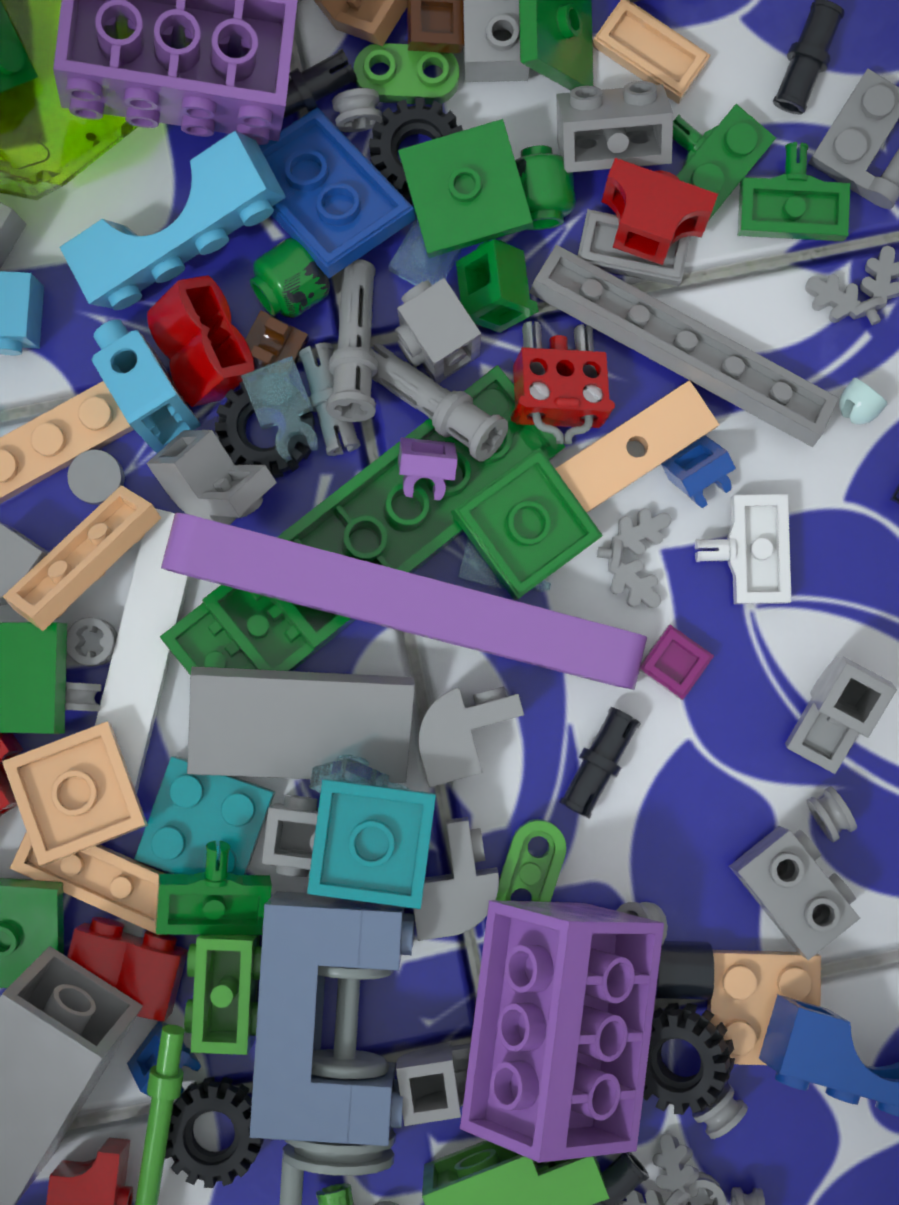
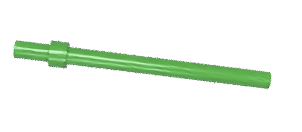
(163, 1088)

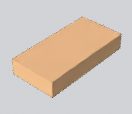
(650, 49)

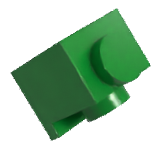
(495, 286)

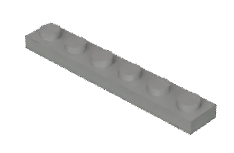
(684, 345)

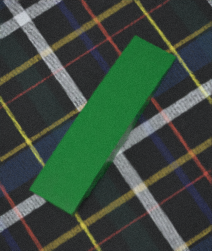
(363, 521)

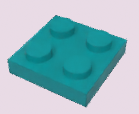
(202, 810)
(371, 843)

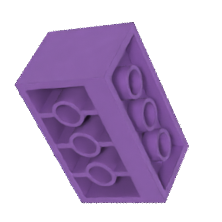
(178, 63)
(561, 1029)

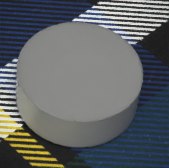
(95, 476)

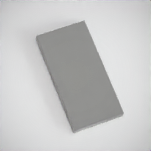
(296, 721)

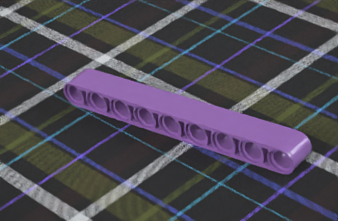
(402, 601)

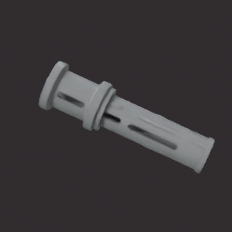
(353, 361)
(450, 411)

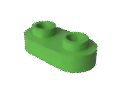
(406, 74)
(532, 872)

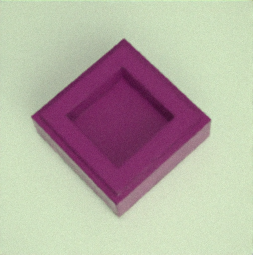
(675, 662)

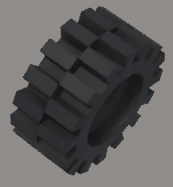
(400, 125)
(232, 436)
(713, 1052)
(198, 1161)

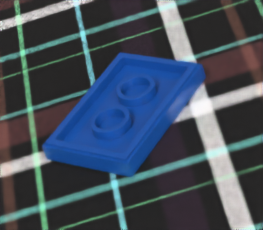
(333, 193)

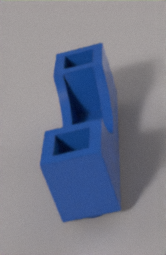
(817, 1047)

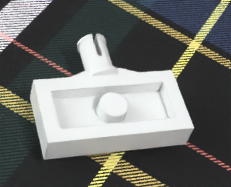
(755, 549)

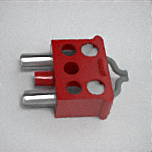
(561, 384)

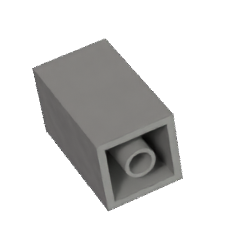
(54, 1046)

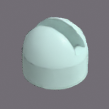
(860, 402)

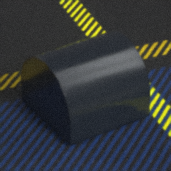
(685, 971)

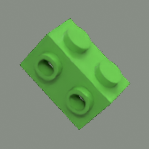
(225, 993)

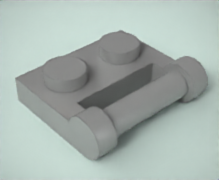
(857, 139)

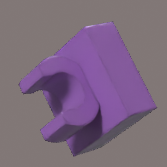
(426, 460)

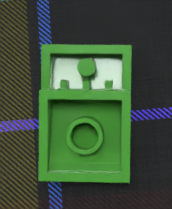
(501, 1177)

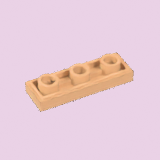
(661, 429)

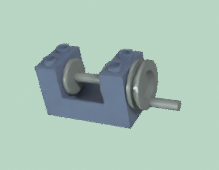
(328, 1102)

